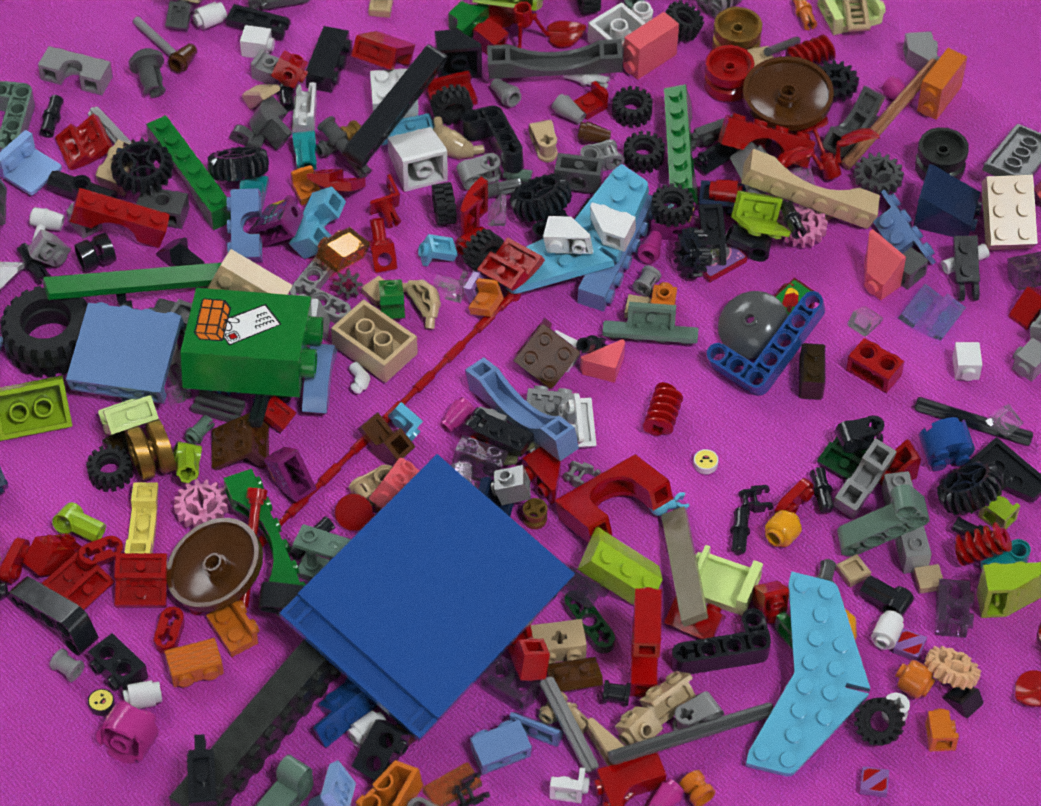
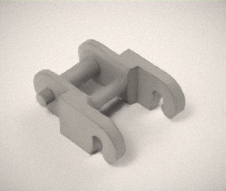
(584, 468)

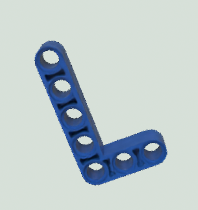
(773, 349)

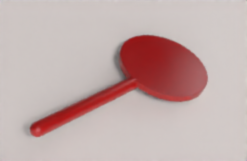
(353, 512)

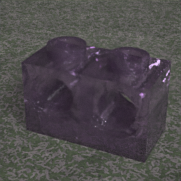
(1025, 270)
(950, 607)
(507, 688)

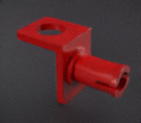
(387, 204)
(381, 244)

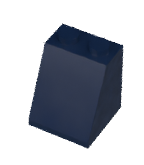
(947, 205)

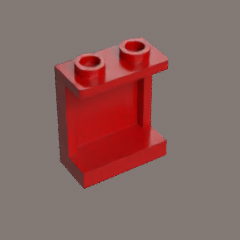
(382, 49)

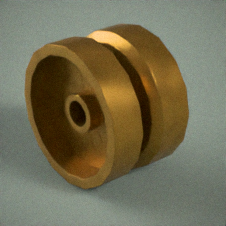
(737, 27)
(154, 448)

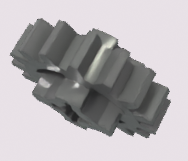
(878, 174)

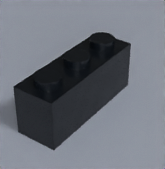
(328, 58)

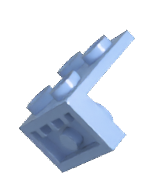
(25, 165)
(337, 788)

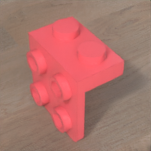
(393, 482)

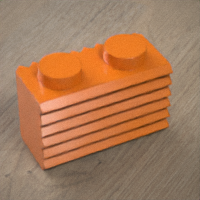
(194, 662)

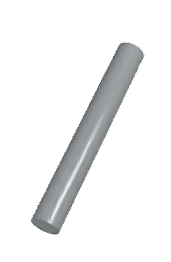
(157, 39)

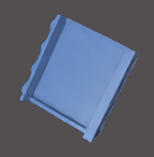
(124, 352)

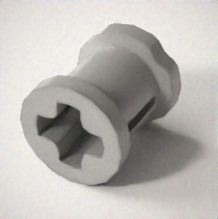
(646, 281)
(67, 665)

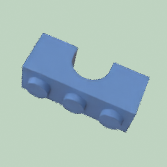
(243, 206)

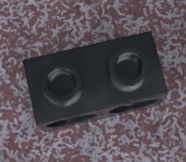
(122, 661)
(376, 746)

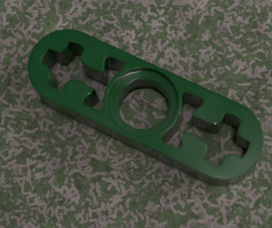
(591, 631)

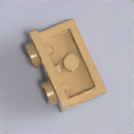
(669, 695)

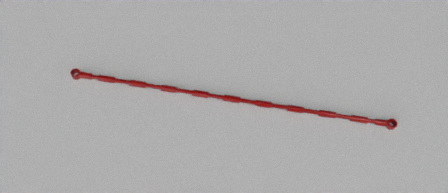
(417, 388)

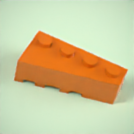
(394, 787)

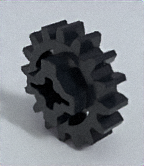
(839, 76)
(692, 252)

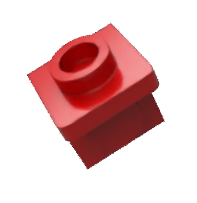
(593, 101)
(278, 414)

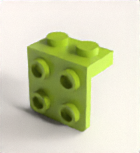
(759, 214)

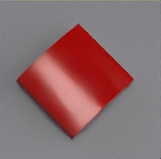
(83, 143)
(335, 178)
(474, 205)
(511, 264)
(141, 580)
(79, 584)

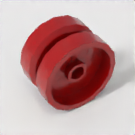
(726, 72)

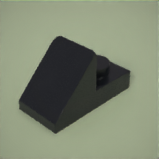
(177, 254)

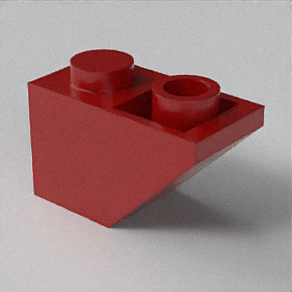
(543, 472)
(50, 552)
(770, 599)

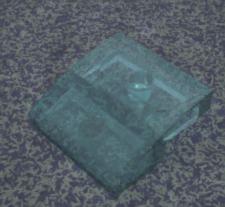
(931, 312)

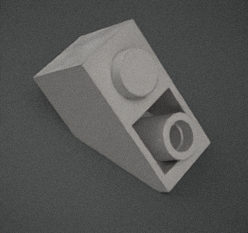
(919, 49)
(48, 249)

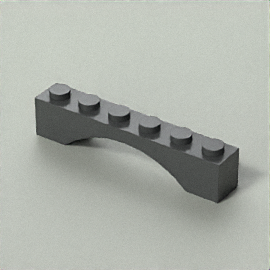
(515, 62)

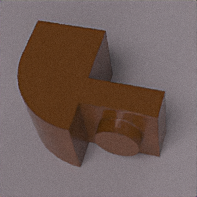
(385, 443)

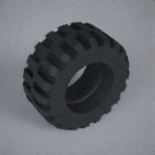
(33, 310)

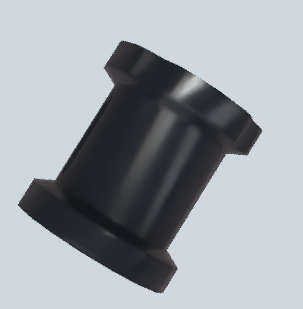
(616, 693)

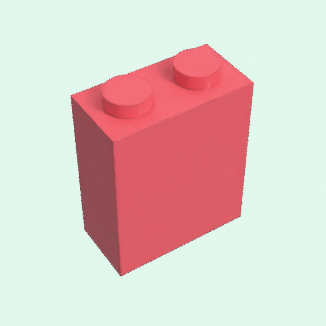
(650, 45)

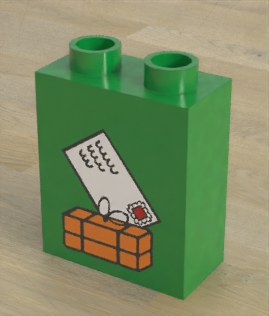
(250, 342)

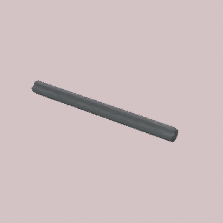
(690, 733)

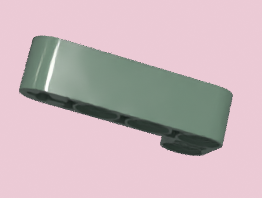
(19, 105)
(900, 517)
(292, 784)

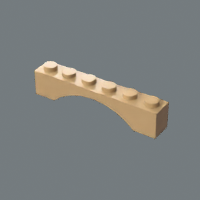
(769, 175)

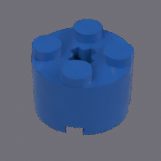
(947, 443)

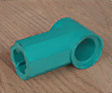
(305, 147)
(1019, 547)

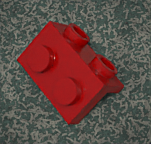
(703, 629)

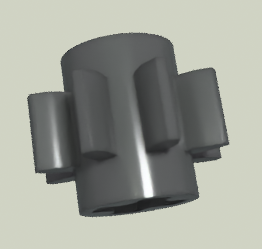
(352, 288)

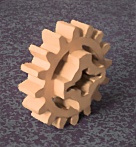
(952, 667)

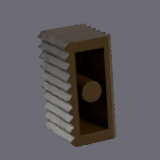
(812, 371)

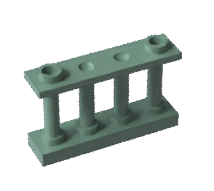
(316, 542)

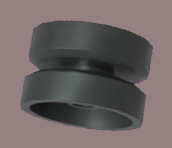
(943, 149)

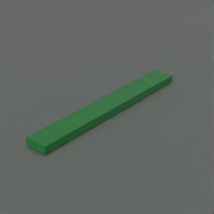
(129, 281)

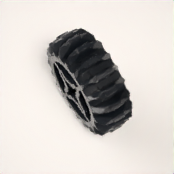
(238, 163)
(143, 174)
(540, 197)
(970, 487)

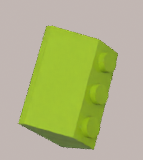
(33, 408)
(618, 566)

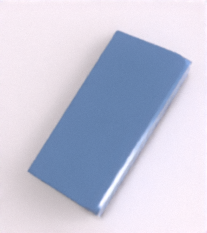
(538, 729)

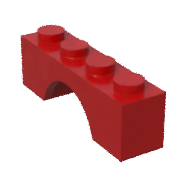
(739, 133)
(95, 208)
(530, 656)

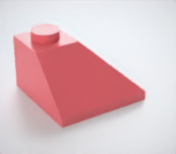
(882, 266)

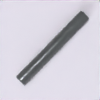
(781, 46)

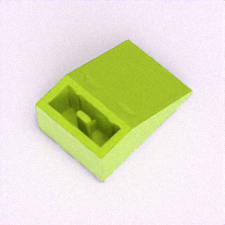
(1008, 588)

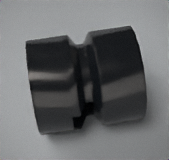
(87, 255)

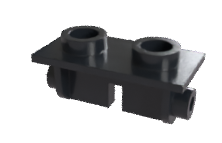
(713, 157)

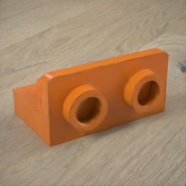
(234, 628)

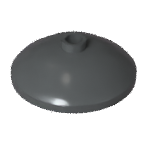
(753, 337)

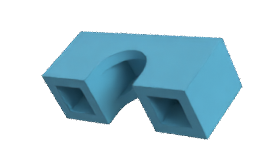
(320, 210)

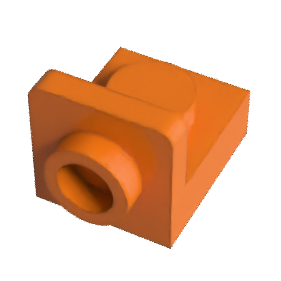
(301, 185)
(487, 298)

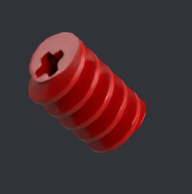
(813, 50)
(663, 410)
(982, 544)

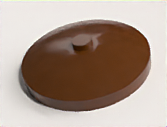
(788, 92)
(214, 564)

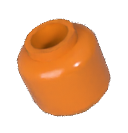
(914, 679)

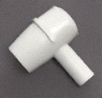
(46, 219)

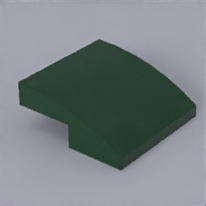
(838, 461)

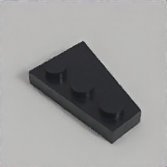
(1017, 474)

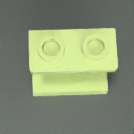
(834, 14)
(127, 414)
(727, 582)

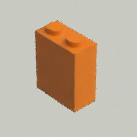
(942, 83)

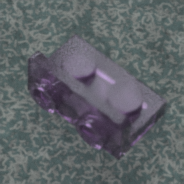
(482, 457)
(583, 588)

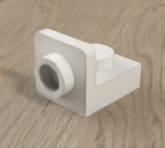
(569, 790)

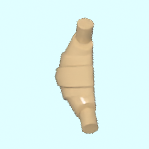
(455, 143)
(425, 298)

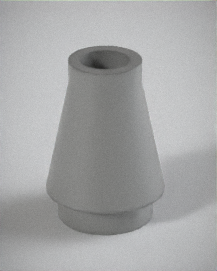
(507, 93)
(568, 109)

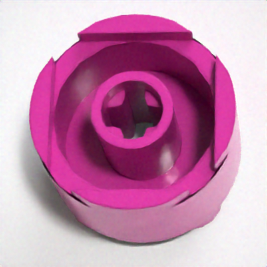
(128, 732)

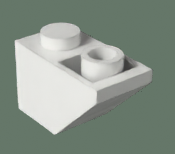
(613, 226)
(566, 236)

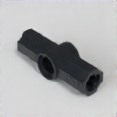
(69, 185)

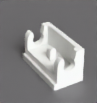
(305, 109)

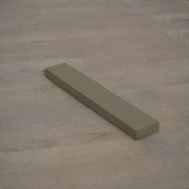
(684, 566)

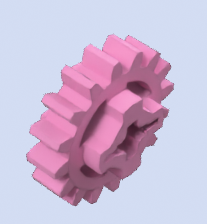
(809, 219)
(189, 509)

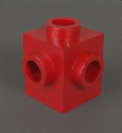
(290, 69)

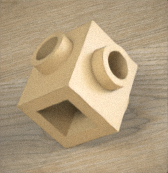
(637, 725)

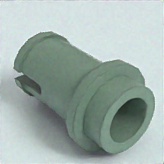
(524, 175)
(199, 430)

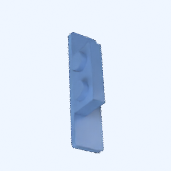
(898, 231)

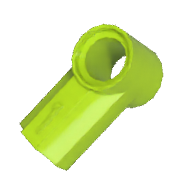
(187, 460)
(72, 519)

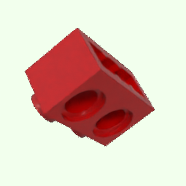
(875, 365)

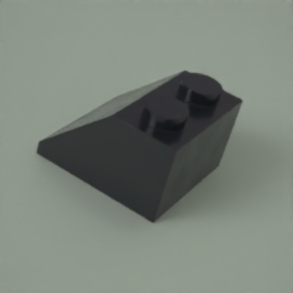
(462, 53)

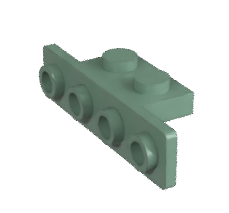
(650, 322)

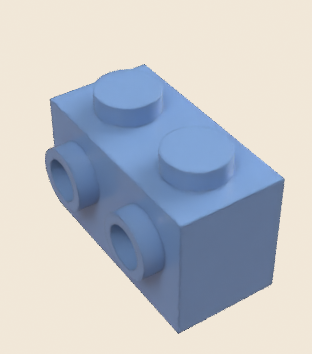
(500, 746)

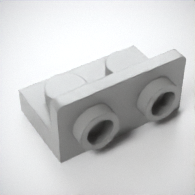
(545, 400)

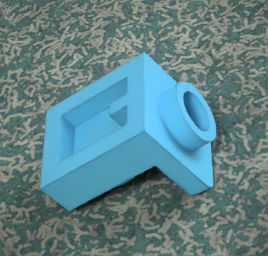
(438, 248)
(405, 419)

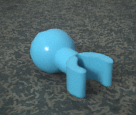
(673, 504)

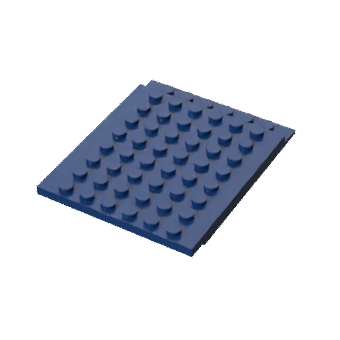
(426, 596)

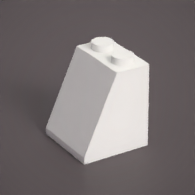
(418, 158)

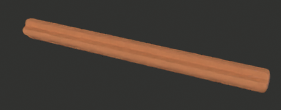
(888, 116)

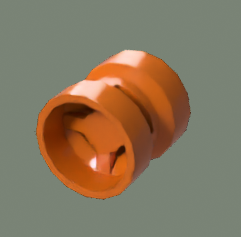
(697, 788)

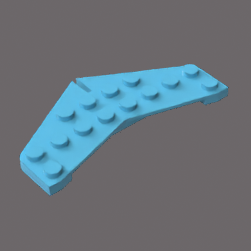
(620, 191)
(816, 695)

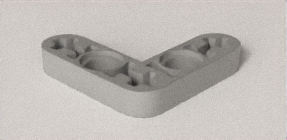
(312, 289)

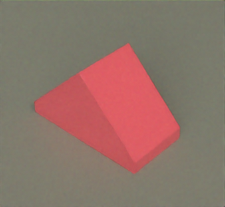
(604, 362)

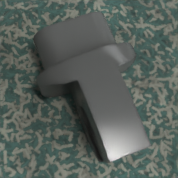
(246, 137)

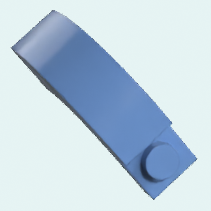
(317, 391)

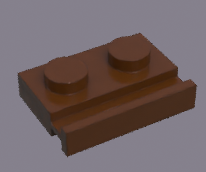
(576, 674)

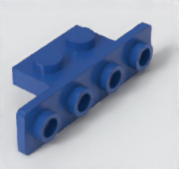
(342, 709)

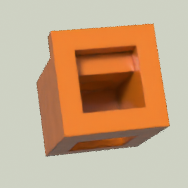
(664, 294)
(941, 731)

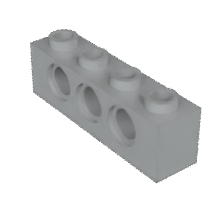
(913, 546)

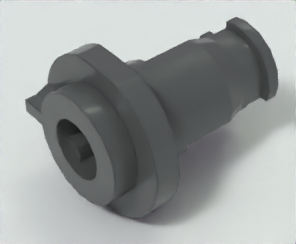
(147, 65)

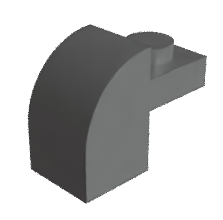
(268, 122)

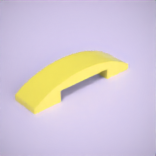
(143, 518)

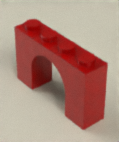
(630, 478)
(645, 640)
(628, 779)

